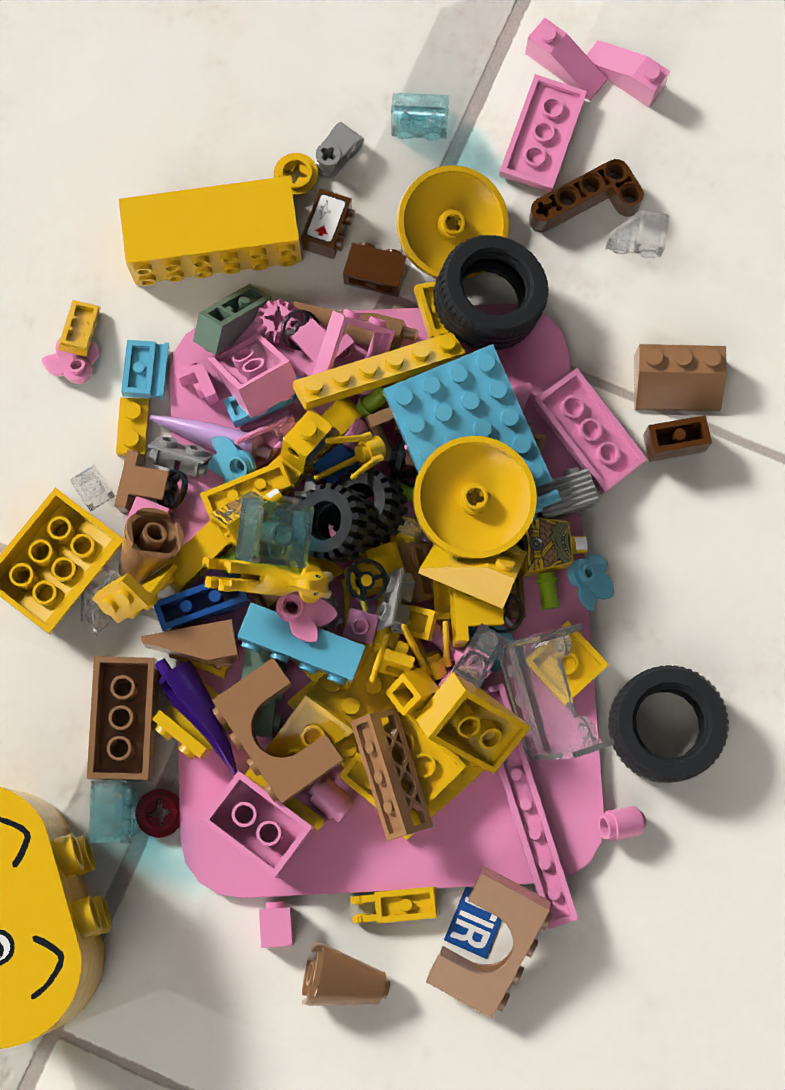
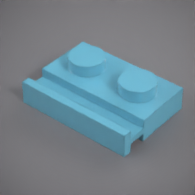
(145, 369)

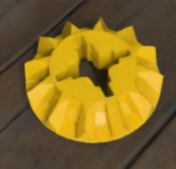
(307, 168)

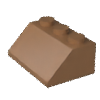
(679, 377)

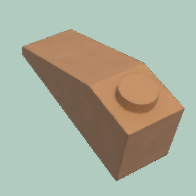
(204, 643)

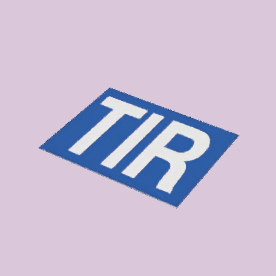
(472, 927)

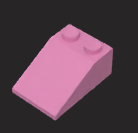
(255, 374)

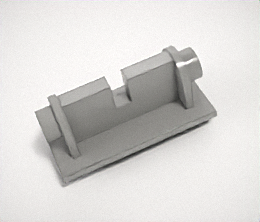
(167, 452)
(391, 611)

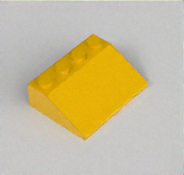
(54, 560)

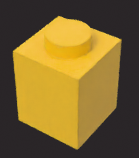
(412, 691)

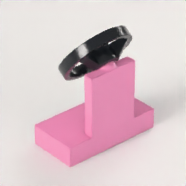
(309, 338)

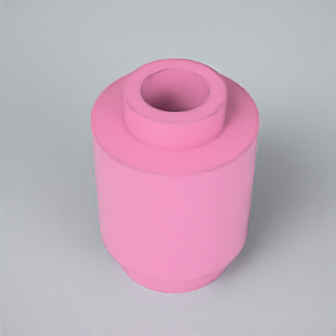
(330, 799)
(622, 823)

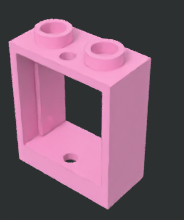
(379, 344)

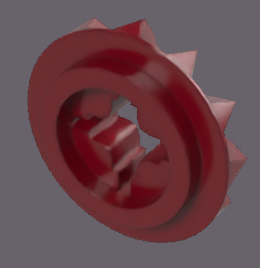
(148, 804)

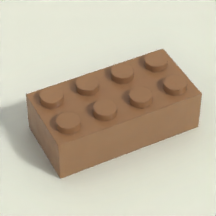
(121, 719)

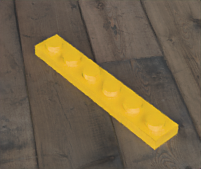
(377, 371)

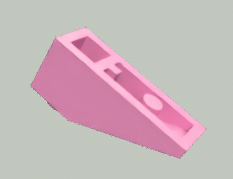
(564, 58)
(630, 71)

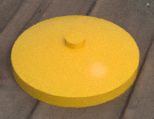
(445, 210)
(474, 497)

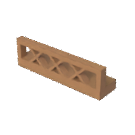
(386, 774)

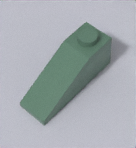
(228, 318)

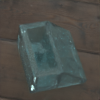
(419, 116)
(111, 812)

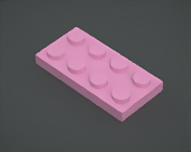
(543, 133)
(589, 430)

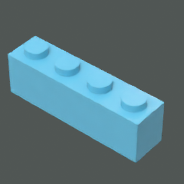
(329, 654)

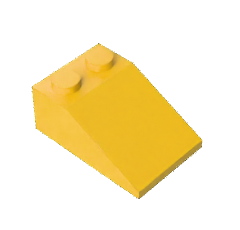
(485, 578)
(471, 724)

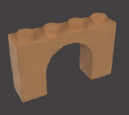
(240, 708)
(486, 985)

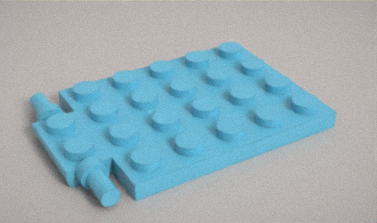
(466, 400)

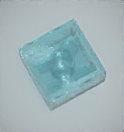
(274, 533)

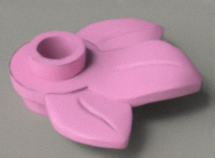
(65, 364)
(307, 617)

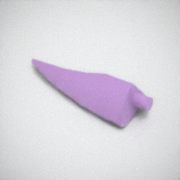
(203, 432)

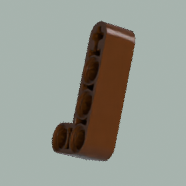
(584, 200)

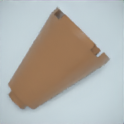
(149, 543)
(341, 979)

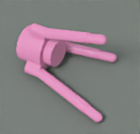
(279, 424)

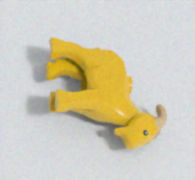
(269, 579)

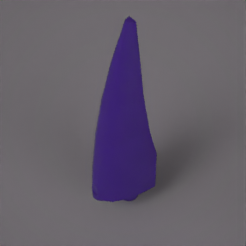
(193, 701)

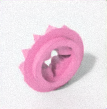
(269, 311)

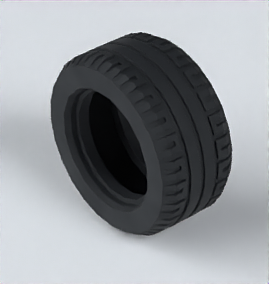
(510, 262)
(706, 705)

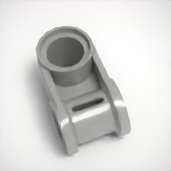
(337, 150)

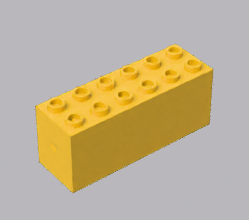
(210, 230)

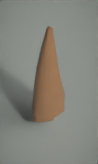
(362, 335)

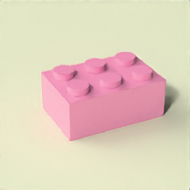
(257, 825)

